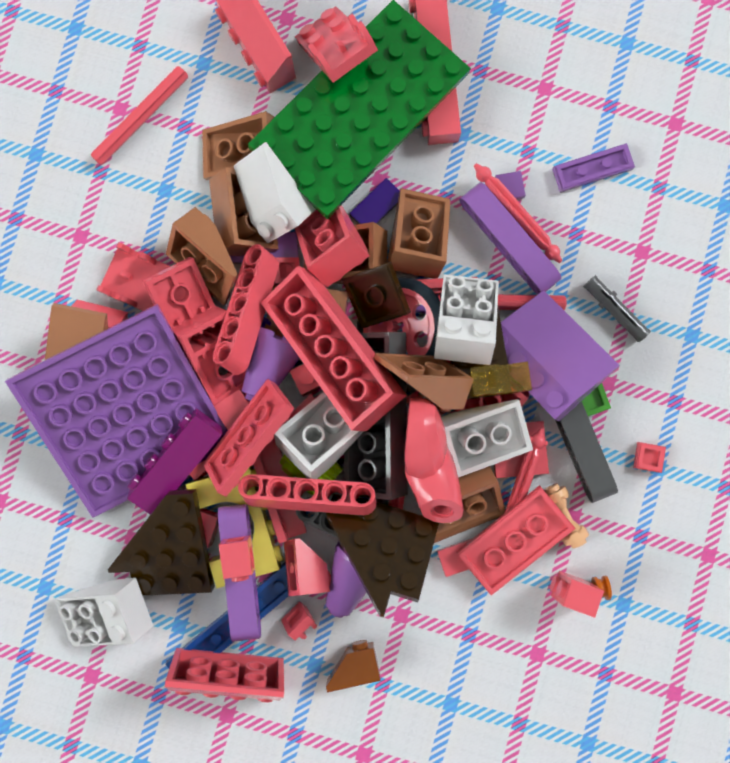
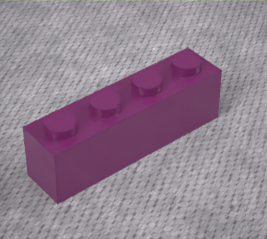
(175, 461)

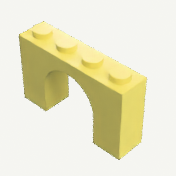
(266, 553)

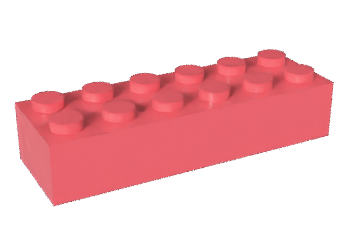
(332, 350)

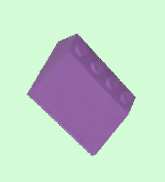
(560, 354)

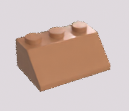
(232, 215)
(480, 501)

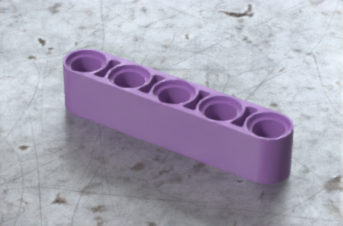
(510, 238)
(241, 595)

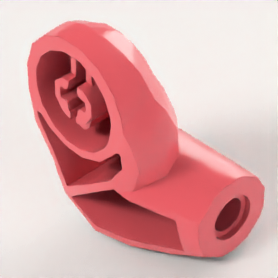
(430, 464)

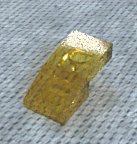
(501, 379)

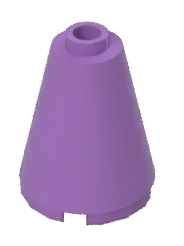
(270, 360)
(344, 587)

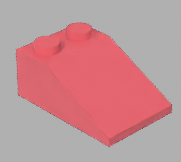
(330, 245)

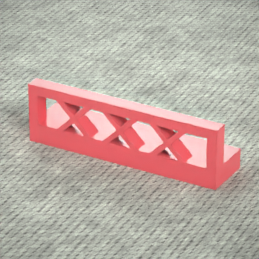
(284, 521)

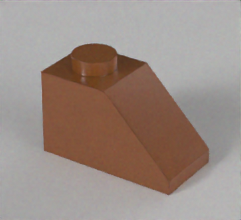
(355, 667)

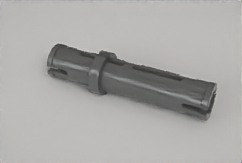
(617, 309)

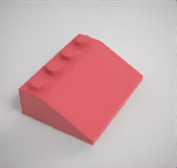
(226, 675)

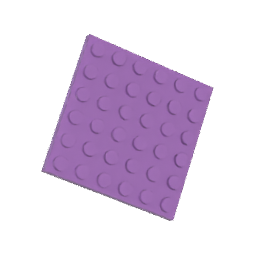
(112, 404)

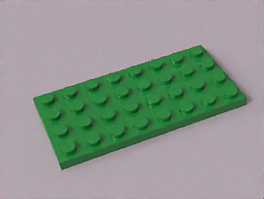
(347, 128)

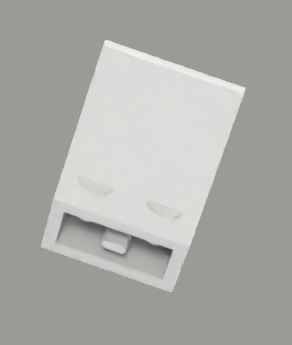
(467, 320)
(105, 614)

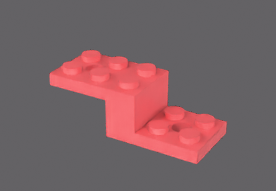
(194, 323)

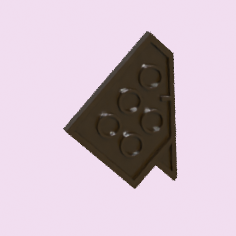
(169, 549)
(386, 550)

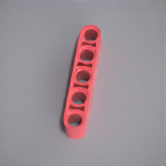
(245, 310)
(297, 486)

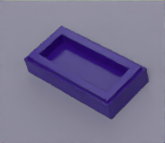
(376, 204)

